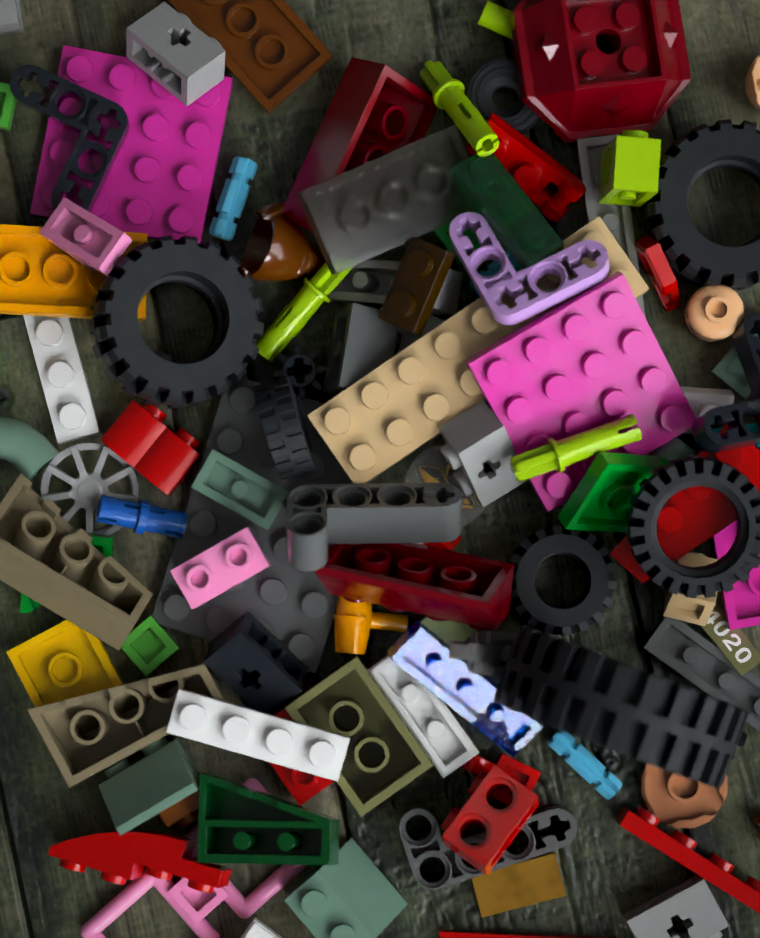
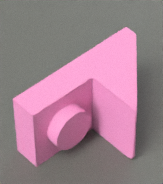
(85, 237)

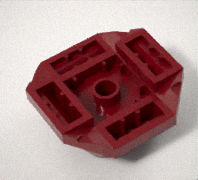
(595, 92)

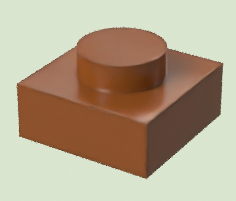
(183, 811)

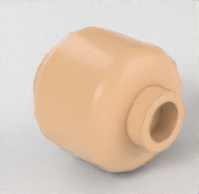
(714, 312)

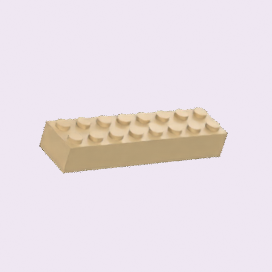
(429, 382)

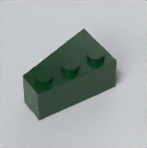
(259, 828)

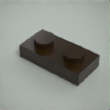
(416, 285)

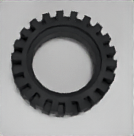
(647, 507)

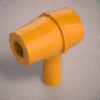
(354, 625)

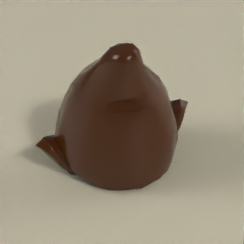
(278, 249)

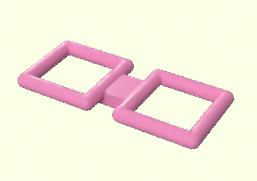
(191, 903)

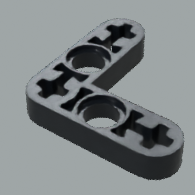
(84, 121)
(731, 415)

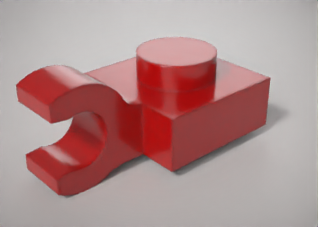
(516, 769)

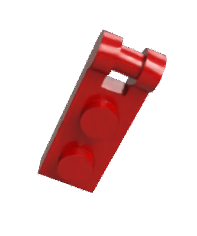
(534, 170)

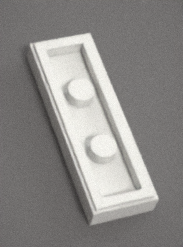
(425, 717)

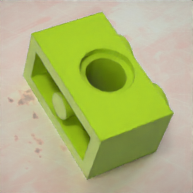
(629, 169)

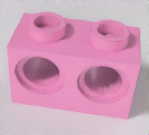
(220, 568)

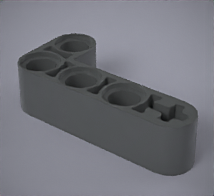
(367, 514)
(458, 870)

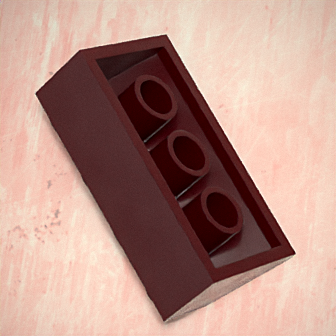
(367, 118)
(421, 581)

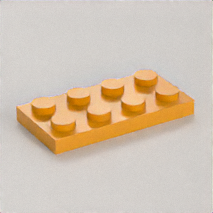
(46, 280)

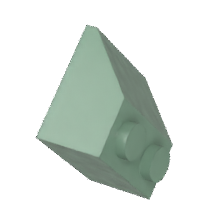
(149, 785)
(346, 897)

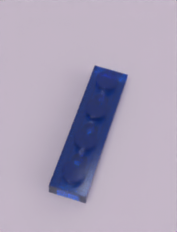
(469, 694)

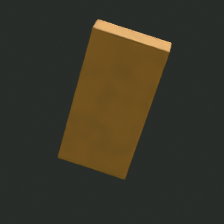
(519, 885)

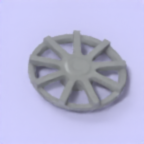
(88, 485)

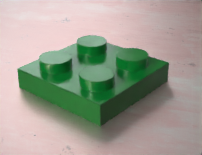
(606, 492)

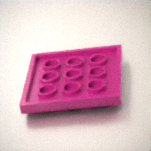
(165, 163)
(579, 371)

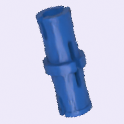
(141, 516)

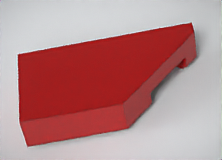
(659, 272)

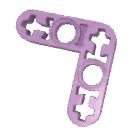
(511, 284)

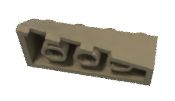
(63, 568)
(115, 722)

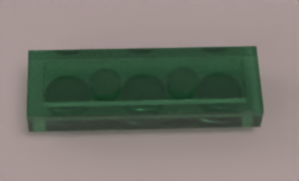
(507, 209)

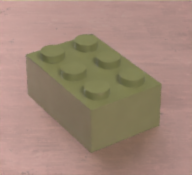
(381, 747)

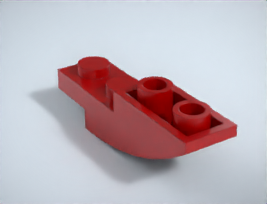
(127, 854)

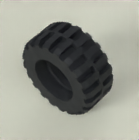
(668, 213)
(221, 288)

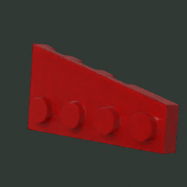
(694, 512)

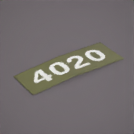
(731, 642)

